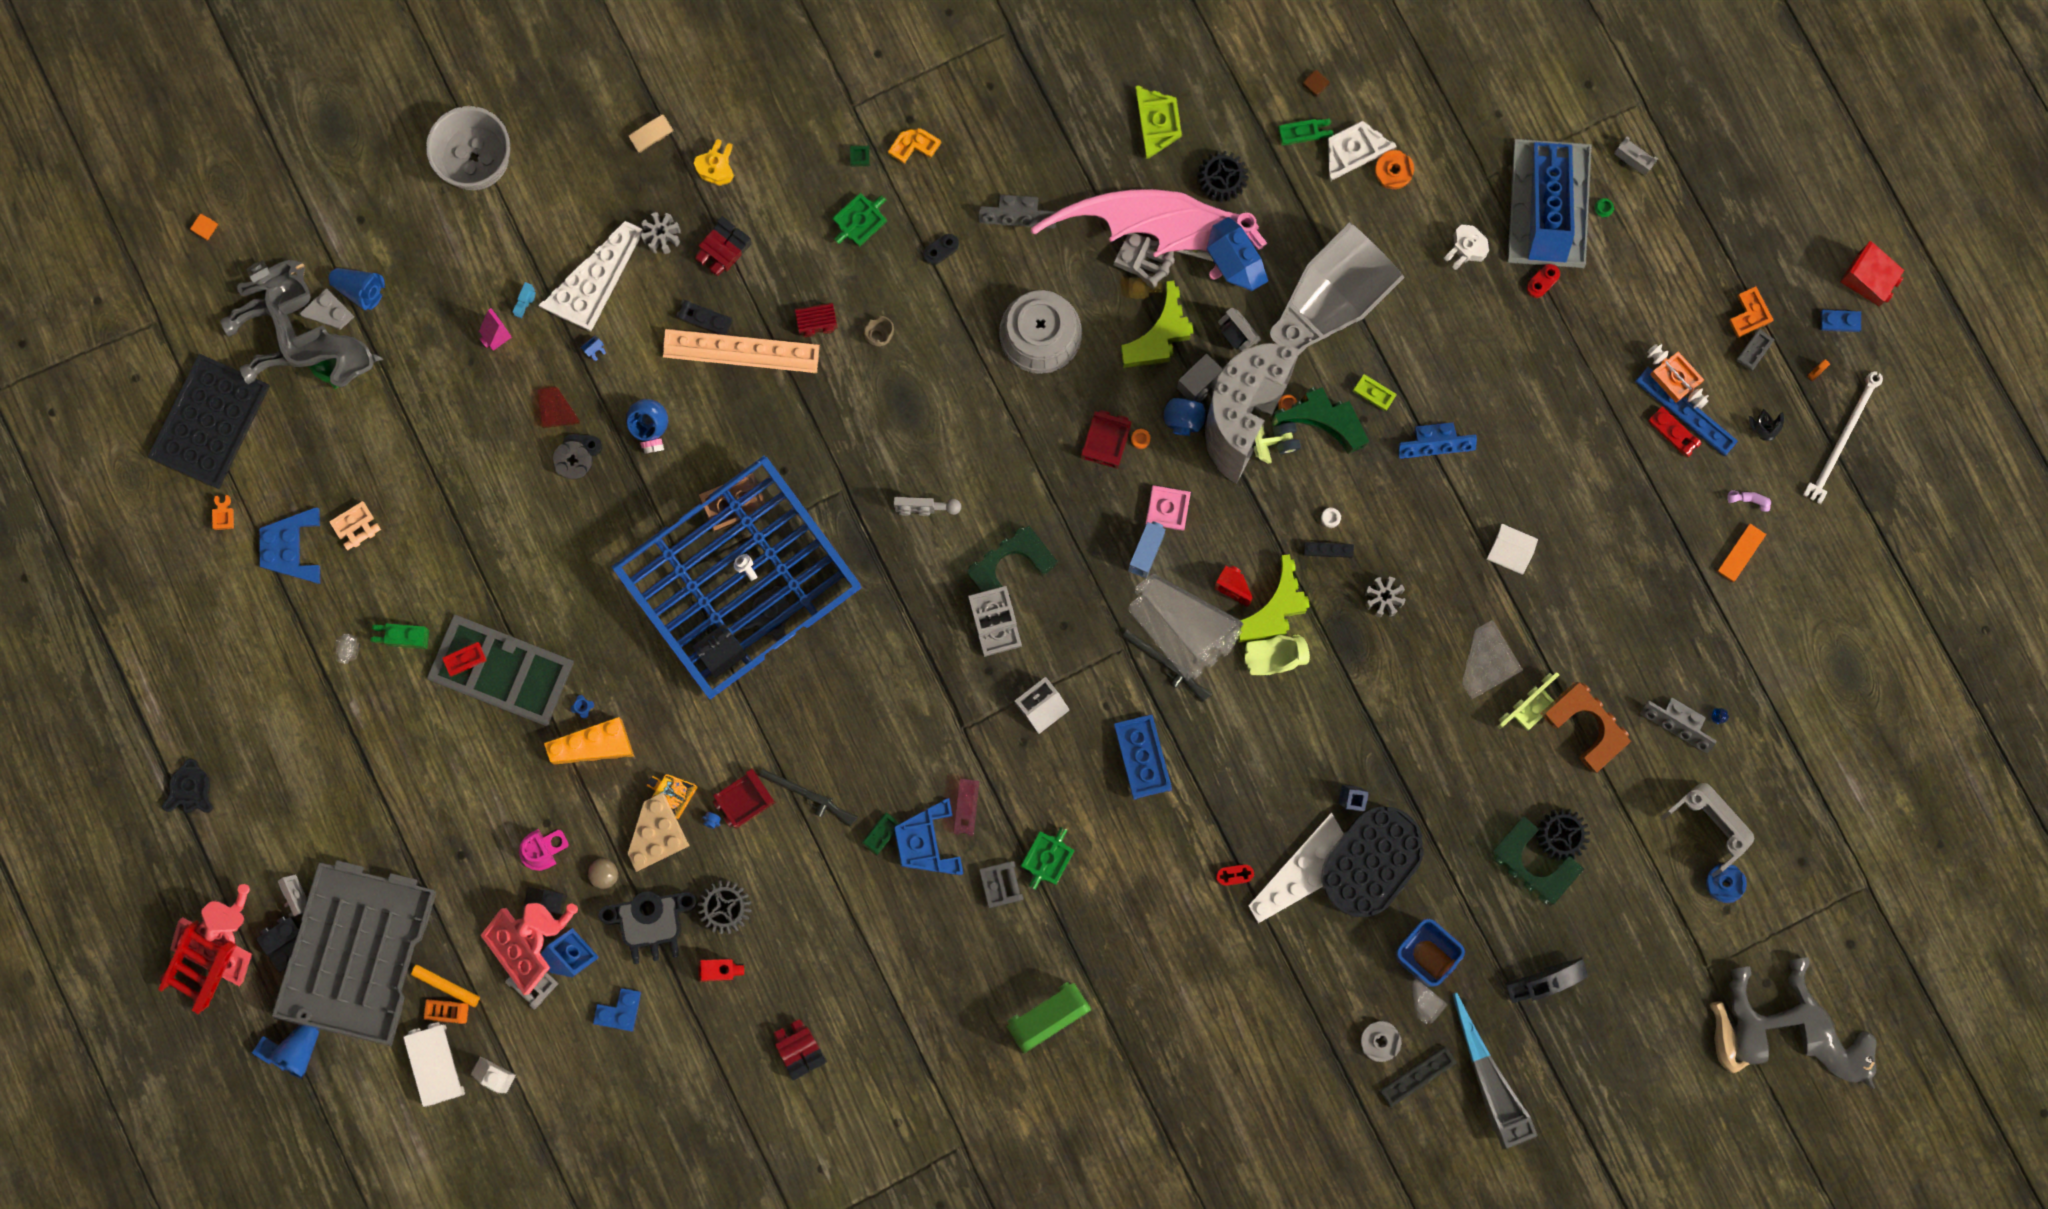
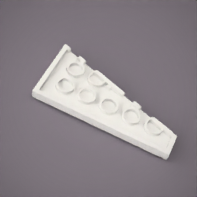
(591, 283)
(1300, 874)

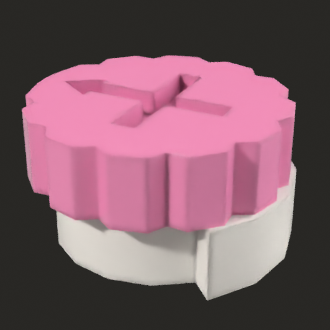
(652, 446)

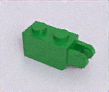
(402, 636)

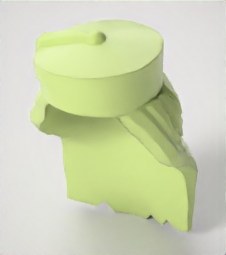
(1276, 654)

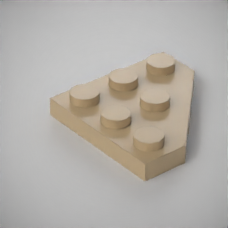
(655, 834)

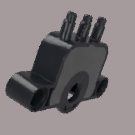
(658, 928)

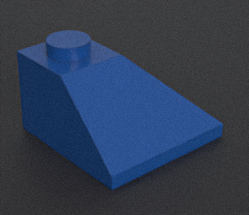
(568, 954)

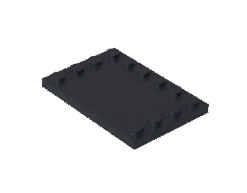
(208, 422)

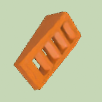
(458, 1012)

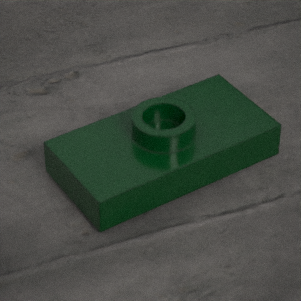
(880, 834)

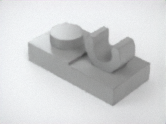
(294, 894)

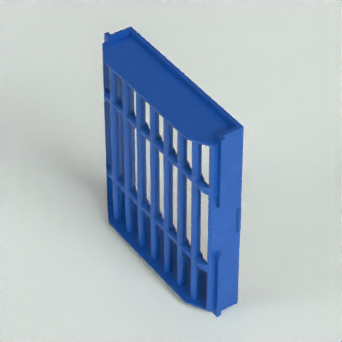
(770, 553)

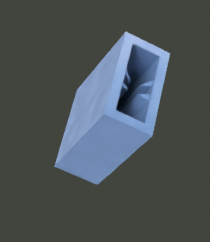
(1147, 549)

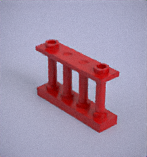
(215, 968)

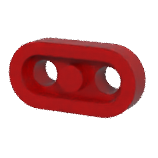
(1544, 280)

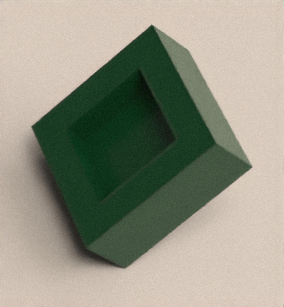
(859, 156)

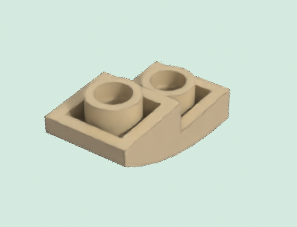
(650, 133)

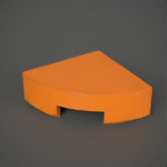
(1818, 370)

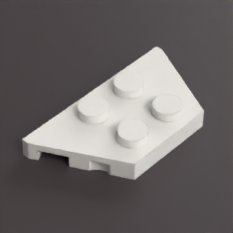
(1354, 148)

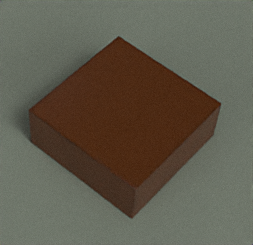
(1316, 83)

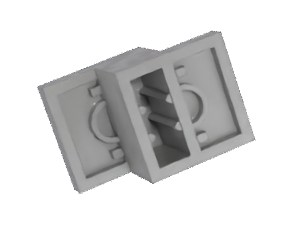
(995, 621)

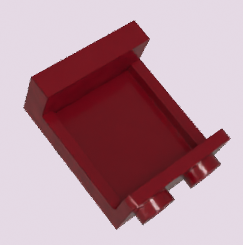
(1106, 439)
(743, 799)

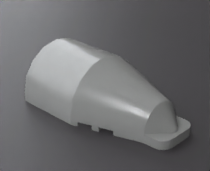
(1336, 289)

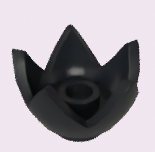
(1766, 427)

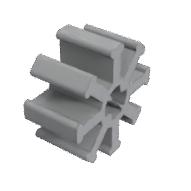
(659, 227)
(1389, 602)

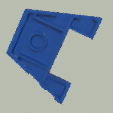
(282, 546)
(918, 842)

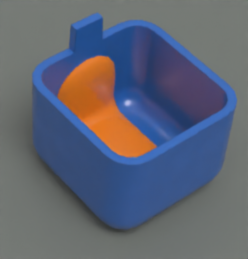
(1429, 953)

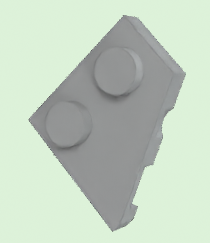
(328, 311)

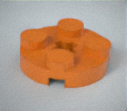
(1401, 161)

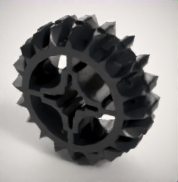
(1215, 178)
(1558, 827)

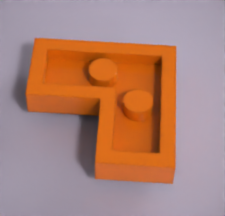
(1755, 313)

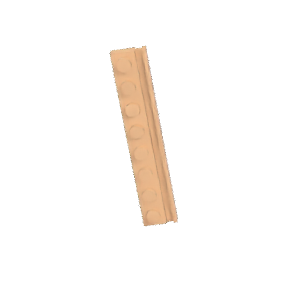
(741, 350)

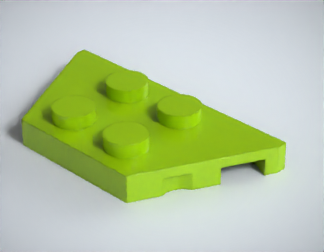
(1158, 120)

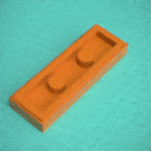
(1741, 553)

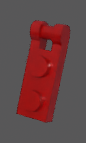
(1674, 431)

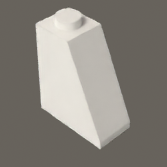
(492, 1076)

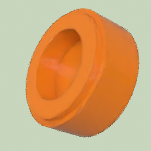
(1140, 439)

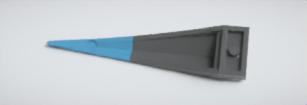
(1504, 1109)

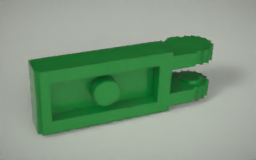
(1303, 131)

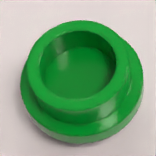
(1604, 207)

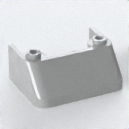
(1706, 798)

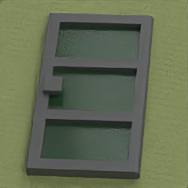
(513, 677)

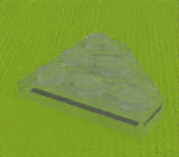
(1488, 661)

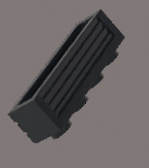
(1328, 550)

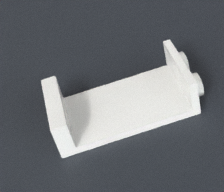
(433, 1064)

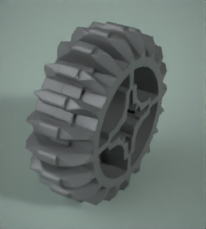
(733, 902)

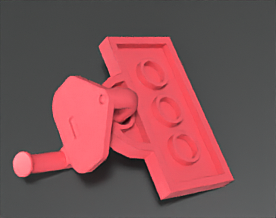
(218, 927)
(520, 941)

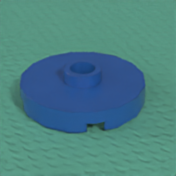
(1733, 877)

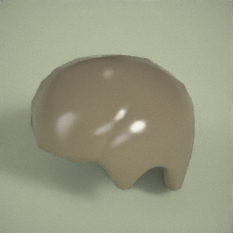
(879, 331)
(602, 873)

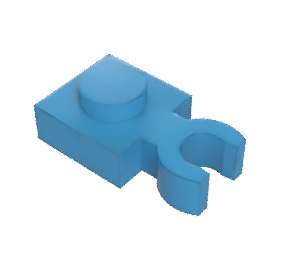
(526, 295)

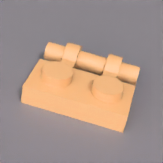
(352, 520)

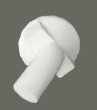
(744, 563)

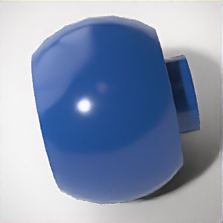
(1184, 416)
(647, 420)

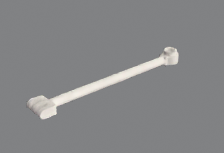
(1817, 488)

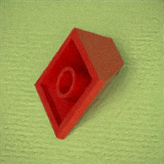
(1234, 585)

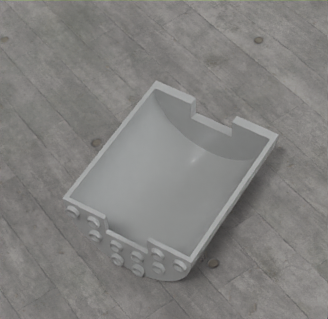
(1247, 382)

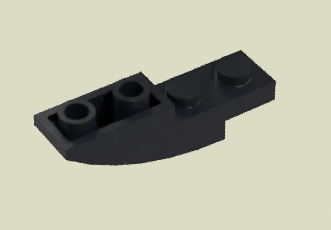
(1548, 982)

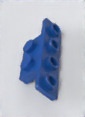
(1437, 440)

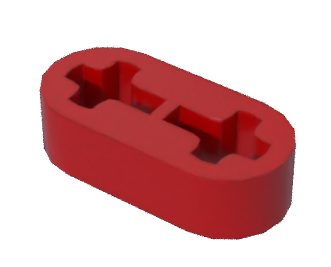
(1235, 880)

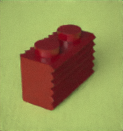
(816, 319)

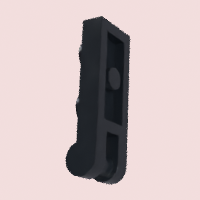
(704, 318)

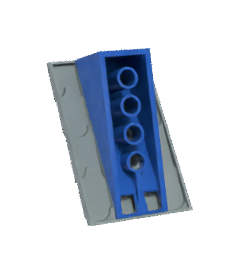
(1549, 203)

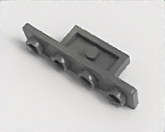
(1015, 212)
(1681, 722)

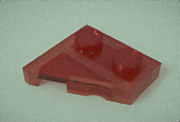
(555, 409)

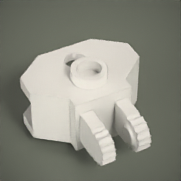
(1466, 247)

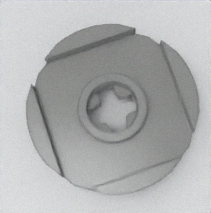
(1390, 1035)

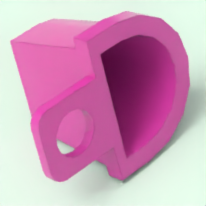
(538, 852)

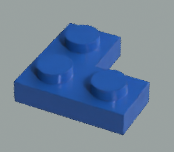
(624, 1015)

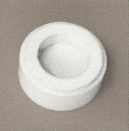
(1330, 517)

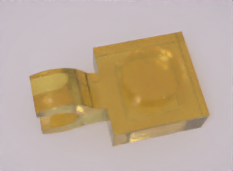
(1140, 289)

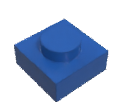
(264, 1049)

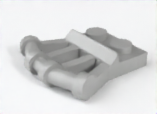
(1133, 254)

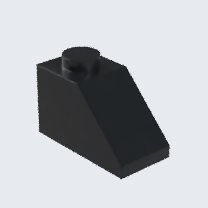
(552, 901)

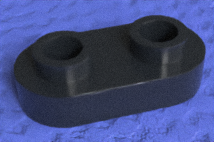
(943, 250)
(586, 439)

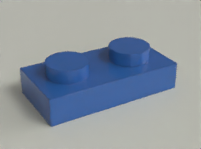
(1840, 320)

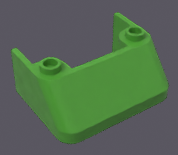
(1048, 1017)

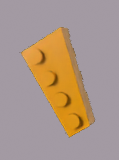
(591, 744)

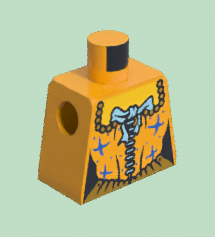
(675, 790)

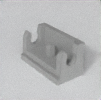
(1635, 156)

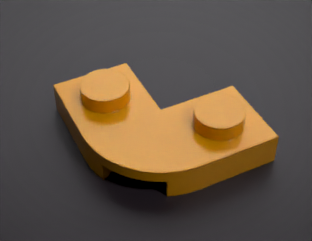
(911, 140)

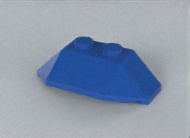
(1236, 255)

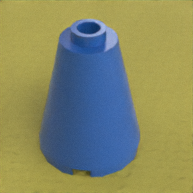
(358, 286)
(295, 1051)

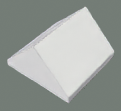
(1512, 549)

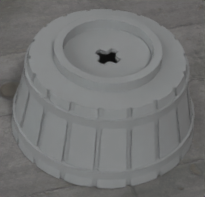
(459, 135)
(1040, 348)

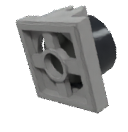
(1238, 330)

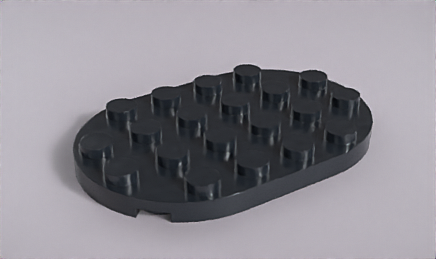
(1372, 861)

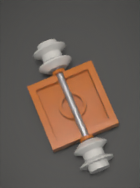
(1677, 377)

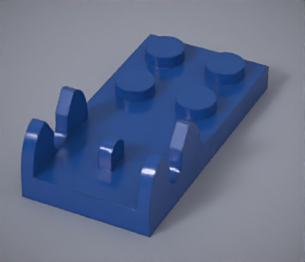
(1142, 757)

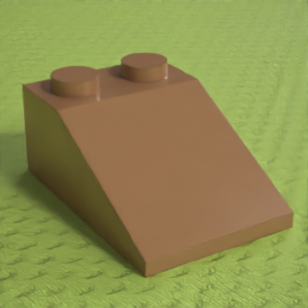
(721, 503)

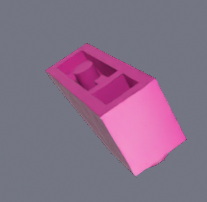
(493, 331)

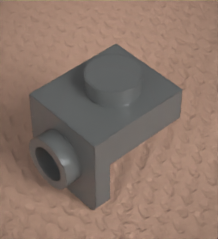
(258, 271)

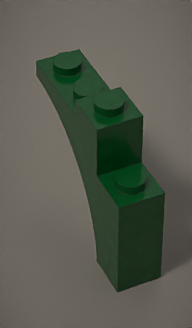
(1335, 419)

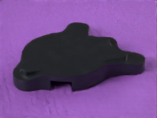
(769, 614)
(190, 788)

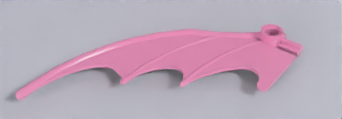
(1168, 215)

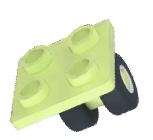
(1283, 437)

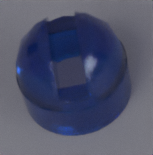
(1716, 715)

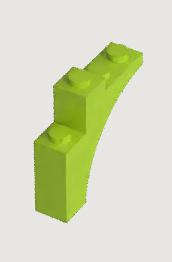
(1154, 345)
(1285, 602)

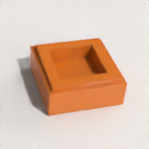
(204, 226)

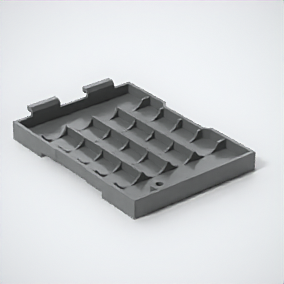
(354, 952)

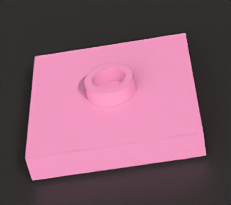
(1168, 507)

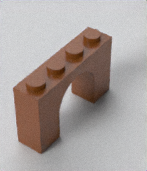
(1610, 738)

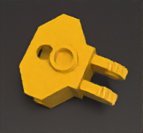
(715, 163)

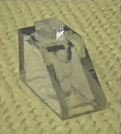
(1426, 1002)

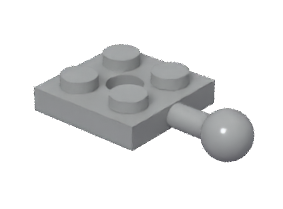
(924, 506)

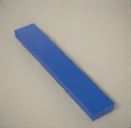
(1685, 411)

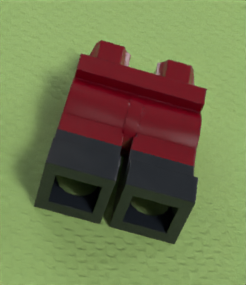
(723, 246)
(800, 1043)

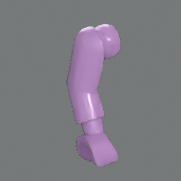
(1763, 501)

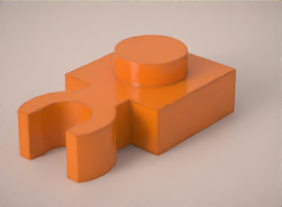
(223, 516)

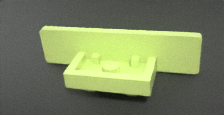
(1529, 711)

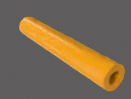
(445, 986)

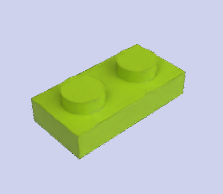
(1374, 392)

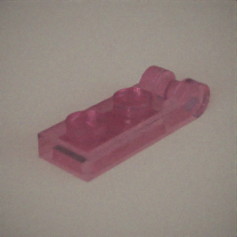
(966, 806)

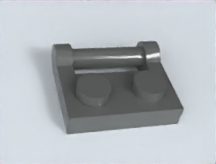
(994, 885)

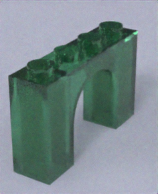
(1023, 543)
(1509, 854)

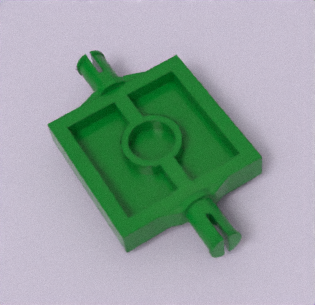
(859, 219)
(1047, 858)

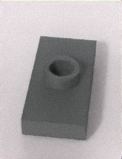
(1755, 350)

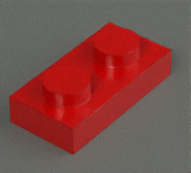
(464, 659)

